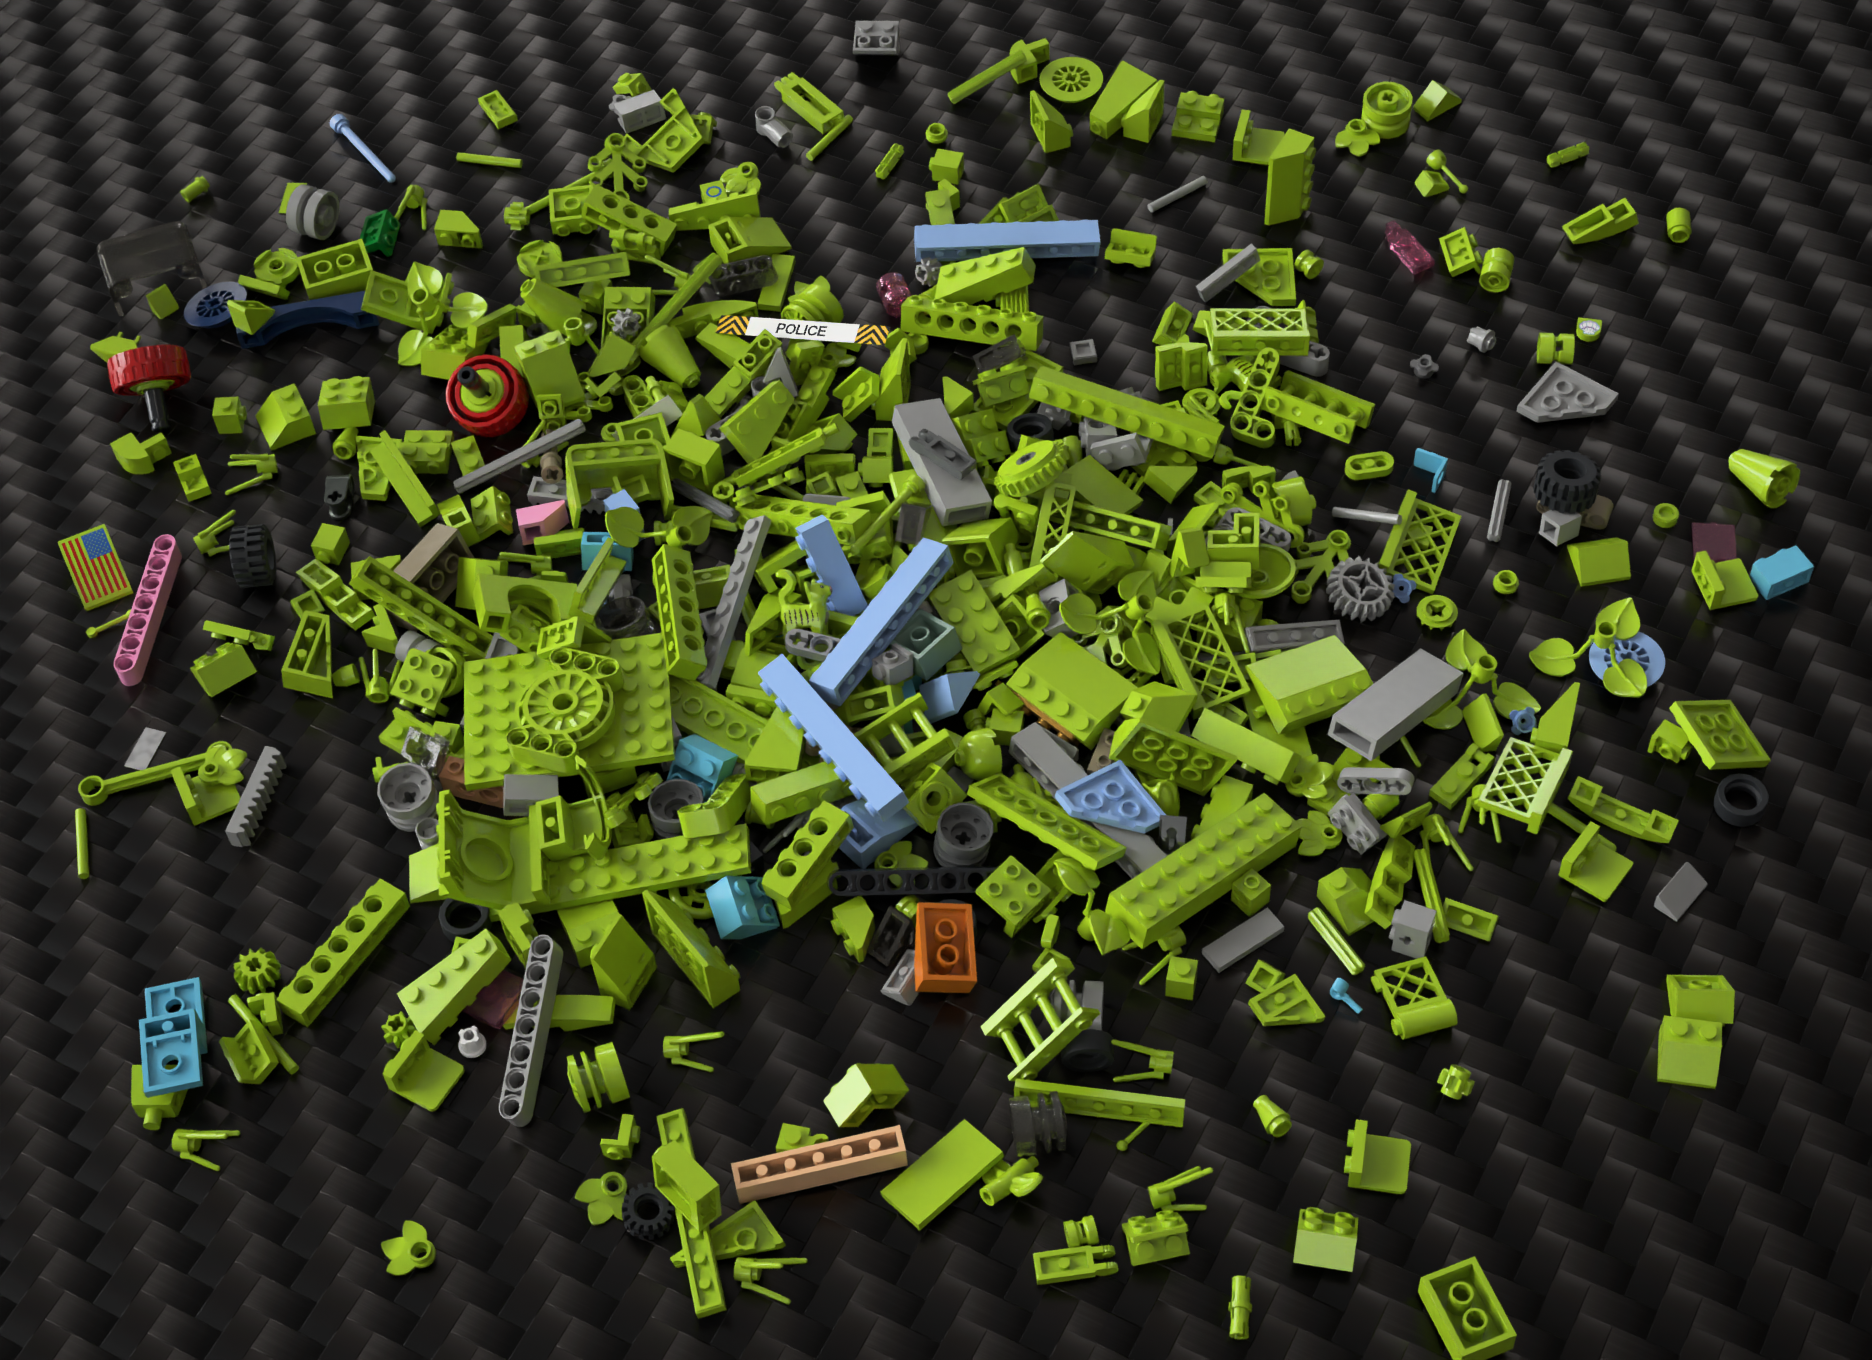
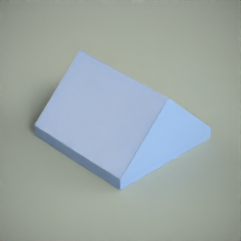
(947, 694)

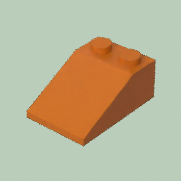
(944, 948)

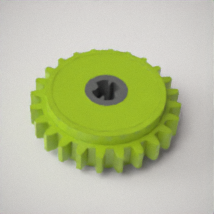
(1031, 468)

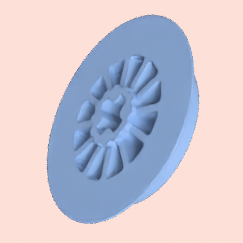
(1643, 644)

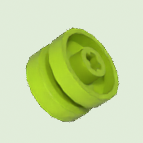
(1387, 109)

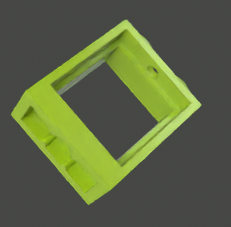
(686, 1185)

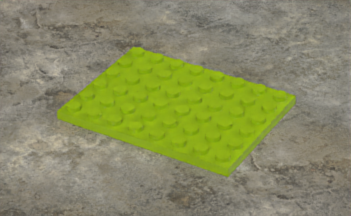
(637, 736)

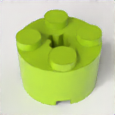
(1301, 501)

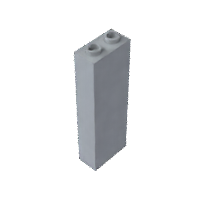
(951, 498)
(1395, 704)

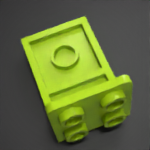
(390, 300)

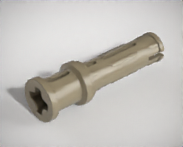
(551, 464)

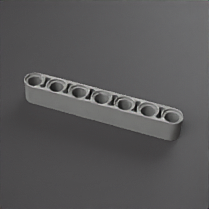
(536, 1041)

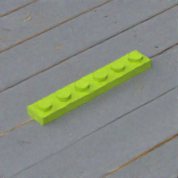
(1107, 1102)

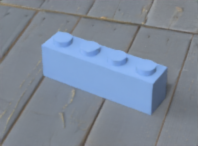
(830, 565)

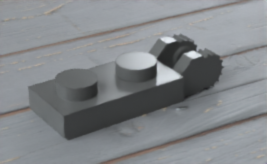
(943, 453)

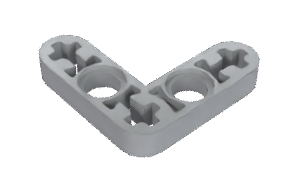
(1277, 533)
(802, 650)

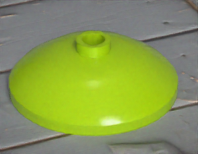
(1275, 573)

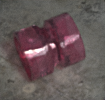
(893, 292)

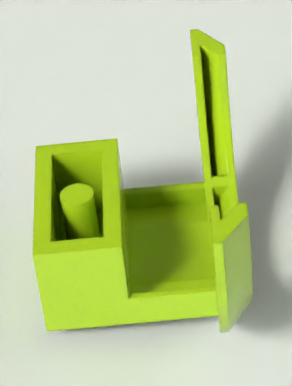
(575, 827)

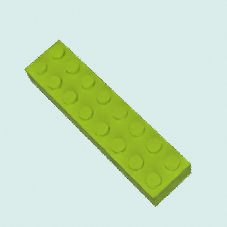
(1203, 869)

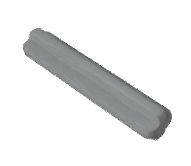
(1499, 510)

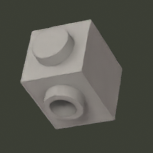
(1559, 526)

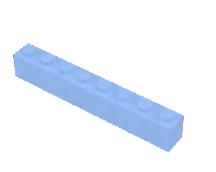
(1039, 238)
(881, 621)
(833, 738)

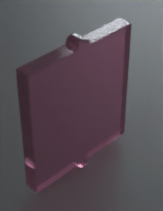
(1715, 539)

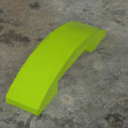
(1619, 815)

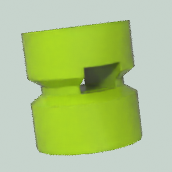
(1496, 270)
(1547, 348)

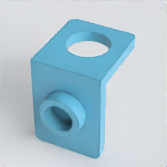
(1433, 463)

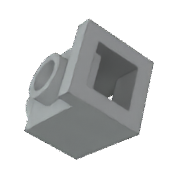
(893, 665)

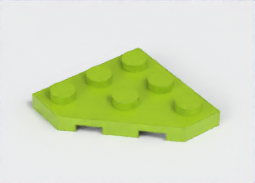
(1271, 277)

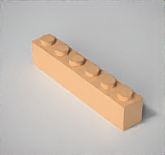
(819, 1164)

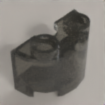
(425, 750)

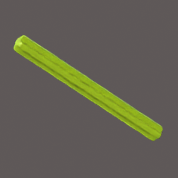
(679, 299)

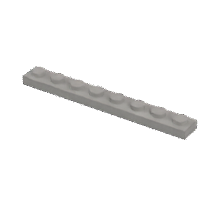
(733, 598)

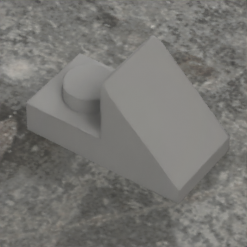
(780, 368)

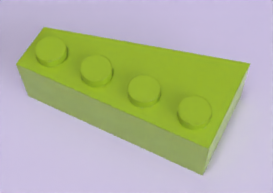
(985, 277)
(453, 984)

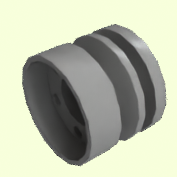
(407, 785)
(1090, 998)

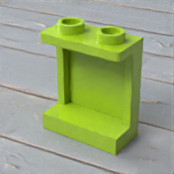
(883, 541)
(776, 562)

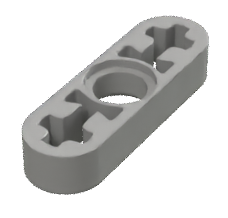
(1394, 781)

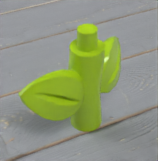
(1004, 1180)

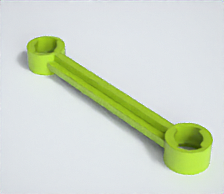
(139, 777)

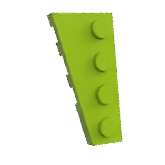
(699, 216)

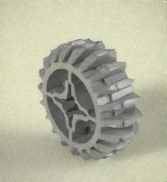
(1345, 589)

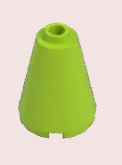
(551, 304)
(671, 356)
(1765, 475)

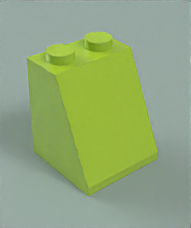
(549, 368)
(981, 546)

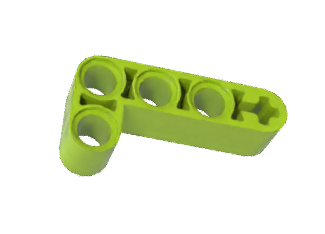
(1251, 416)
(720, 810)

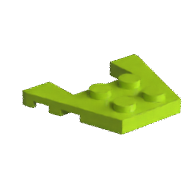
(673, 141)

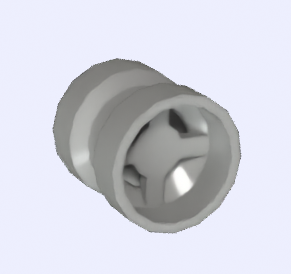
(427, 832)

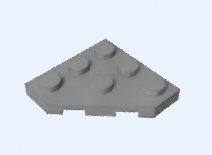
(1566, 395)

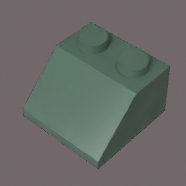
(930, 641)

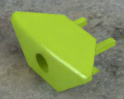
(113, 345)

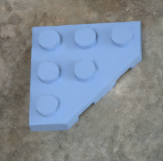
(1111, 798)

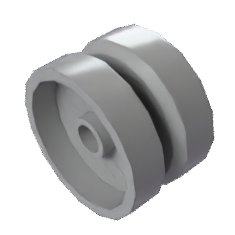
(312, 212)

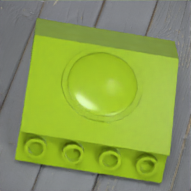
(490, 858)

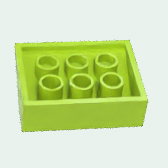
(1308, 683)
(1072, 688)
(1164, 751)
(691, 949)

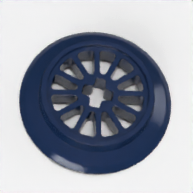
(210, 307)

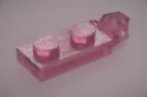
(1408, 248)

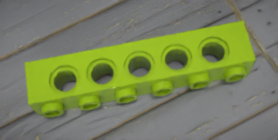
(960, 328)
(788, 514)
(421, 610)
(679, 613)
(342, 965)

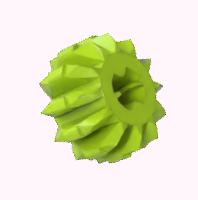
(257, 971)

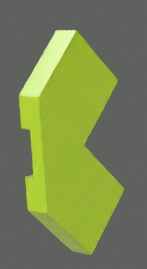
(1165, 610)

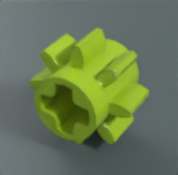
(517, 216)
(398, 1029)
(1456, 1081)

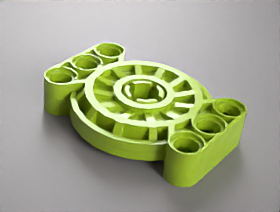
(565, 709)

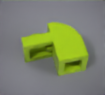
(1035, 53)
(137, 456)
(875, 579)

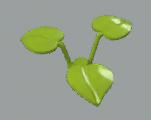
(422, 285)
(580, 330)
(689, 523)
(1139, 592)
(1615, 621)
(1469, 655)
(1097, 925)

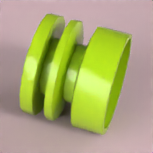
(814, 304)
(597, 1077)

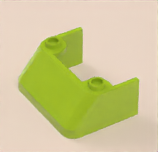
(596, 463)

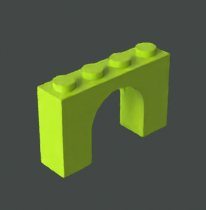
(497, 593)

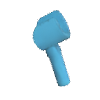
(1338, 992)

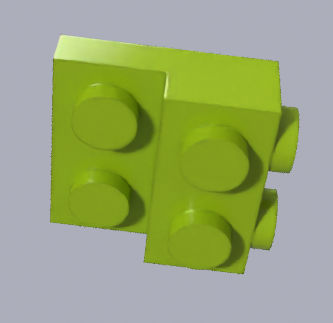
(1198, 116)
(567, 208)
(982, 437)
(427, 450)
(518, 929)

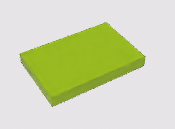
(1101, 488)

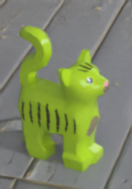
(1237, 372)
(804, 615)

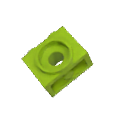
(944, 794)

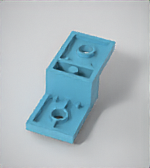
(173, 1037)

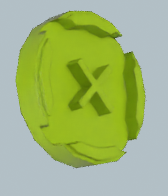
(537, 254)

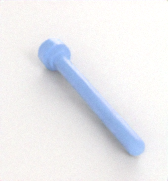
(340, 124)

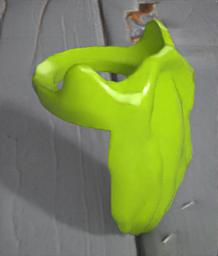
(1164, 794)

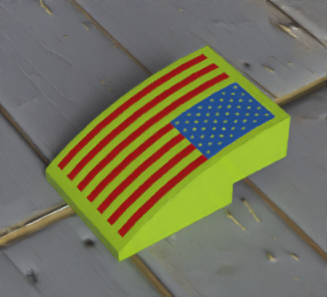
(95, 567)

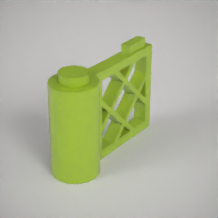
(1421, 1014)

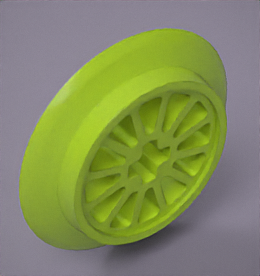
(1071, 79)

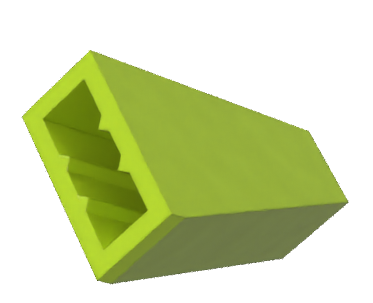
(1116, 99)
(777, 749)

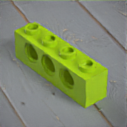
(618, 212)
(806, 868)

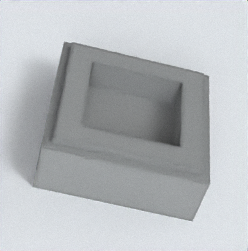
(1083, 352)

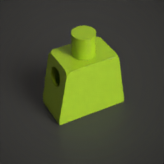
(154, 1107)

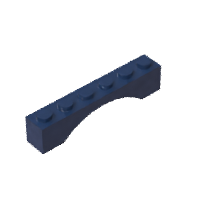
(335, 309)

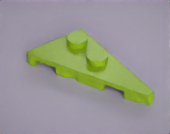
(741, 1235)

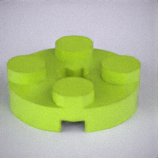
(284, 259)

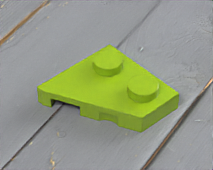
(1286, 1004)

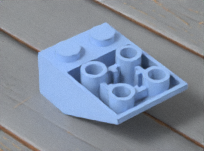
(871, 834)

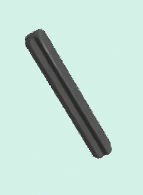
(705, 500)

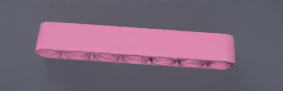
(147, 610)

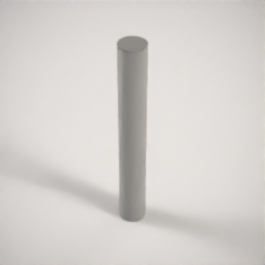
(1178, 193)
(1367, 515)

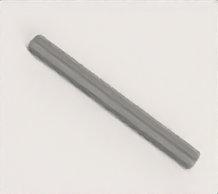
(519, 456)

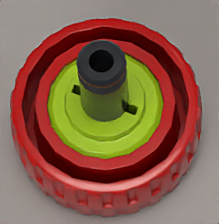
(150, 373)
(487, 395)

